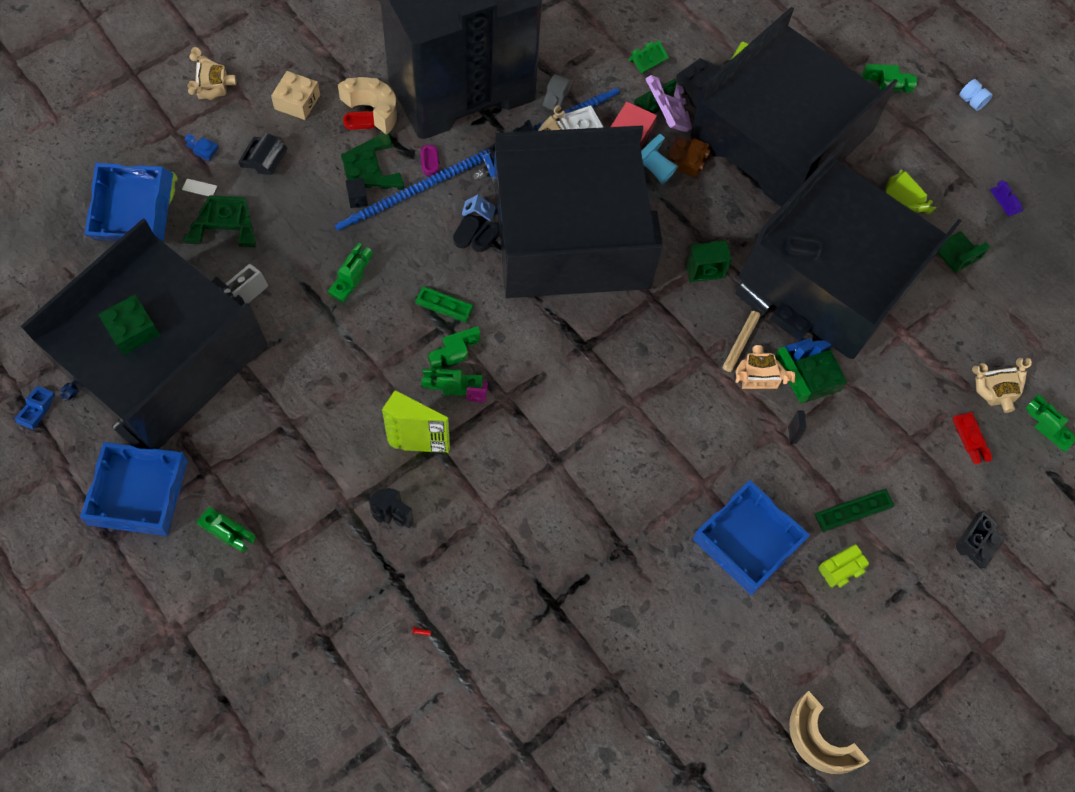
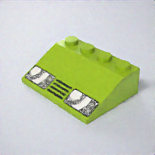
(414, 425)

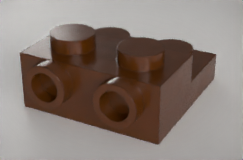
(689, 155)

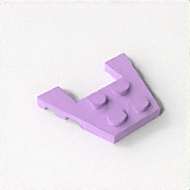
(671, 106)

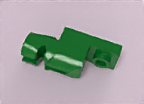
(886, 74)
(350, 273)
(454, 348)
(450, 381)
(1051, 422)
(225, 529)

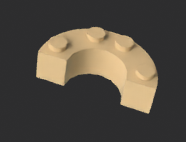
(373, 93)
(813, 747)

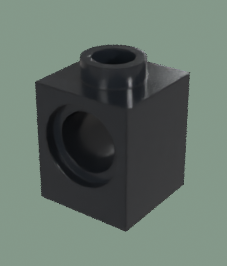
(356, 193)

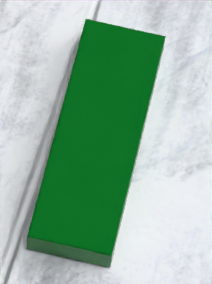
(444, 304)
(799, 387)

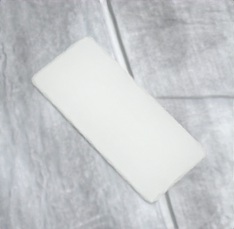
(199, 187)

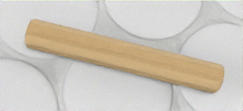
(741, 341)

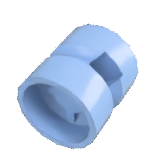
(976, 95)

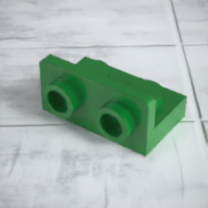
(649, 56)

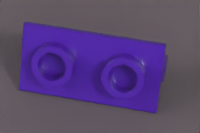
(1006, 199)

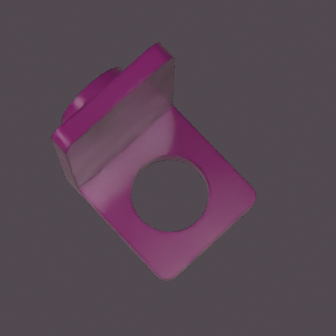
(477, 394)

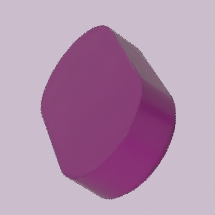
(429, 160)

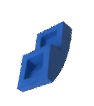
(811, 349)
(36, 407)

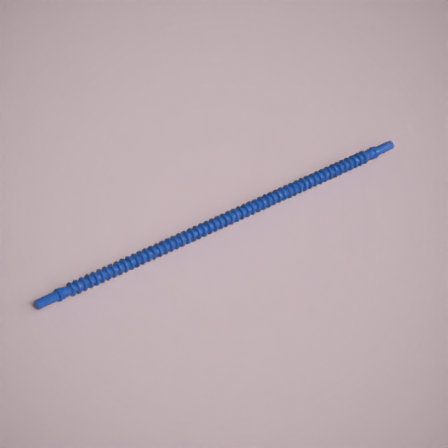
(354, 218)

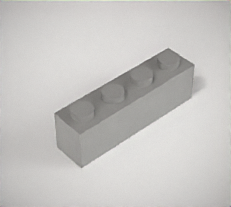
(247, 283)

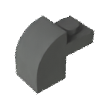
(557, 90)

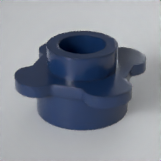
(69, 390)

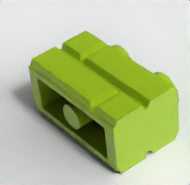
(843, 566)

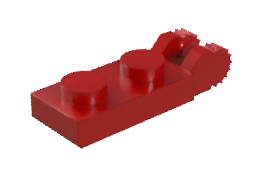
(972, 437)

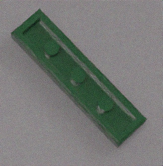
(854, 510)

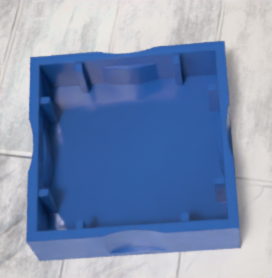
(125, 197)
(134, 489)
(750, 537)

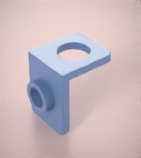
(480, 206)

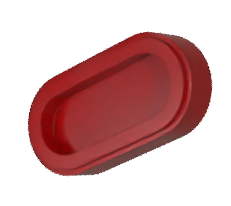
(359, 120)

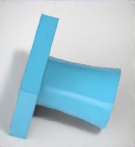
(657, 163)

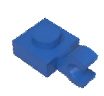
(202, 148)

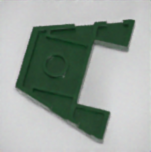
(363, 163)
(223, 214)

